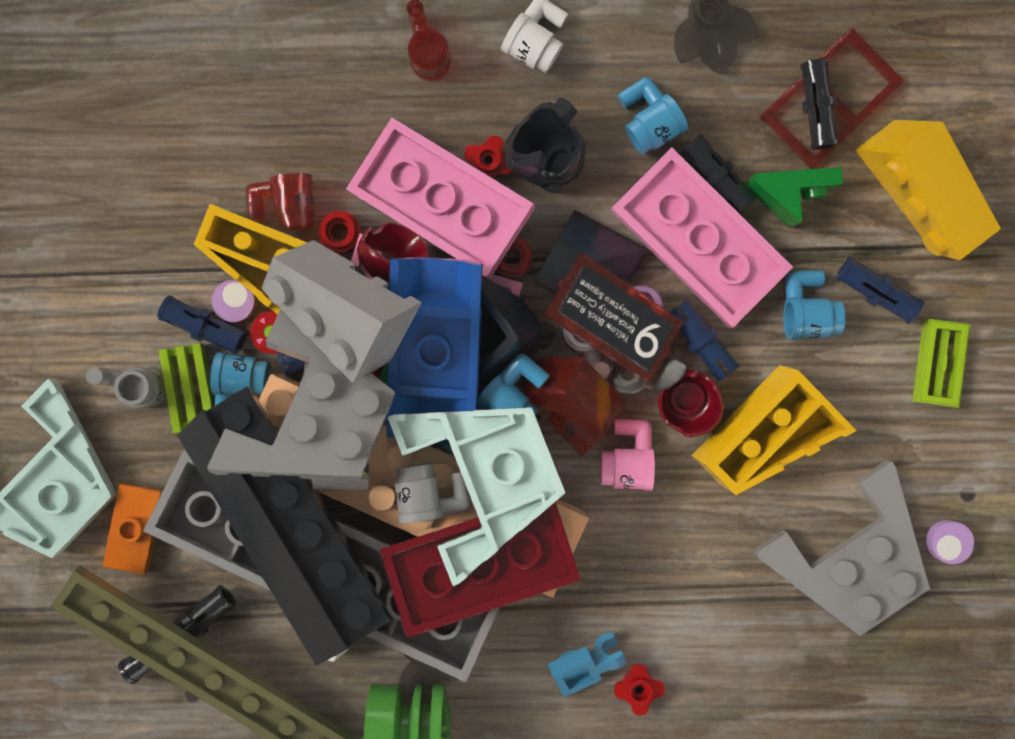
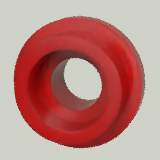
(327, 228)
(525, 263)

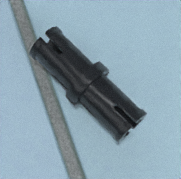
(819, 104)
(718, 173)

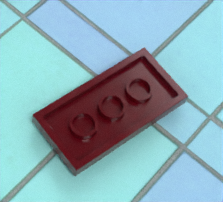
(521, 568)

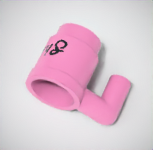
(630, 466)

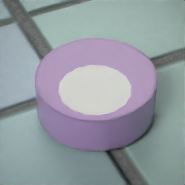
(234, 302)
(950, 541)

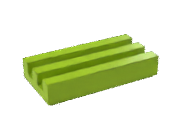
(925, 359)
(171, 383)

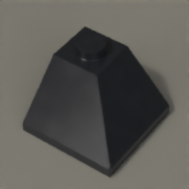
(596, 241)
(506, 329)

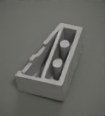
(338, 308)

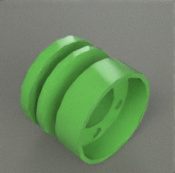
(392, 719)

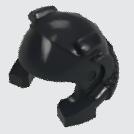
(547, 146)

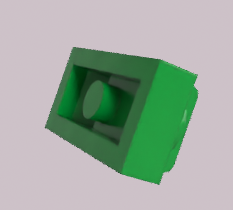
(782, 190)

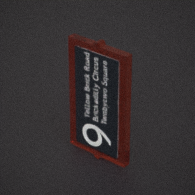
(614, 318)

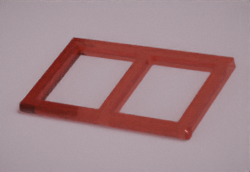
(847, 115)

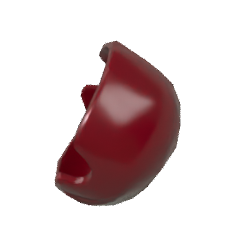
(387, 243)
(692, 404)

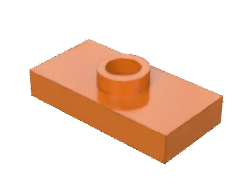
(127, 543)

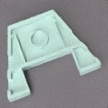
(502, 468)
(60, 485)

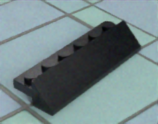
(288, 535)

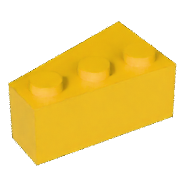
(930, 185)
(243, 248)
(770, 430)

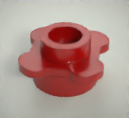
(492, 148)
(639, 677)

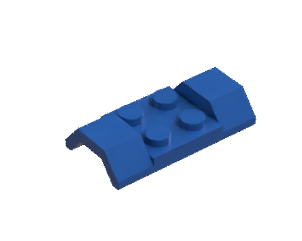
(441, 349)

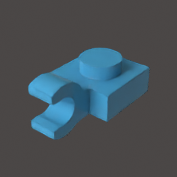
(582, 668)

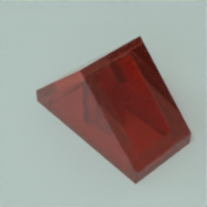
(574, 391)

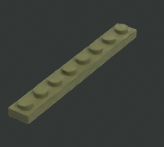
(189, 661)

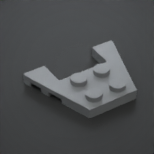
(326, 427)
(868, 572)

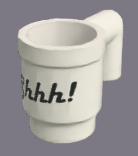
(532, 42)

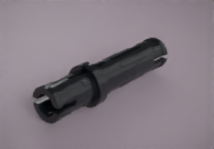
(214, 606)

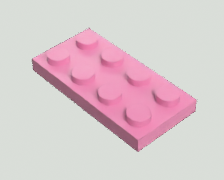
(440, 197)
(701, 238)

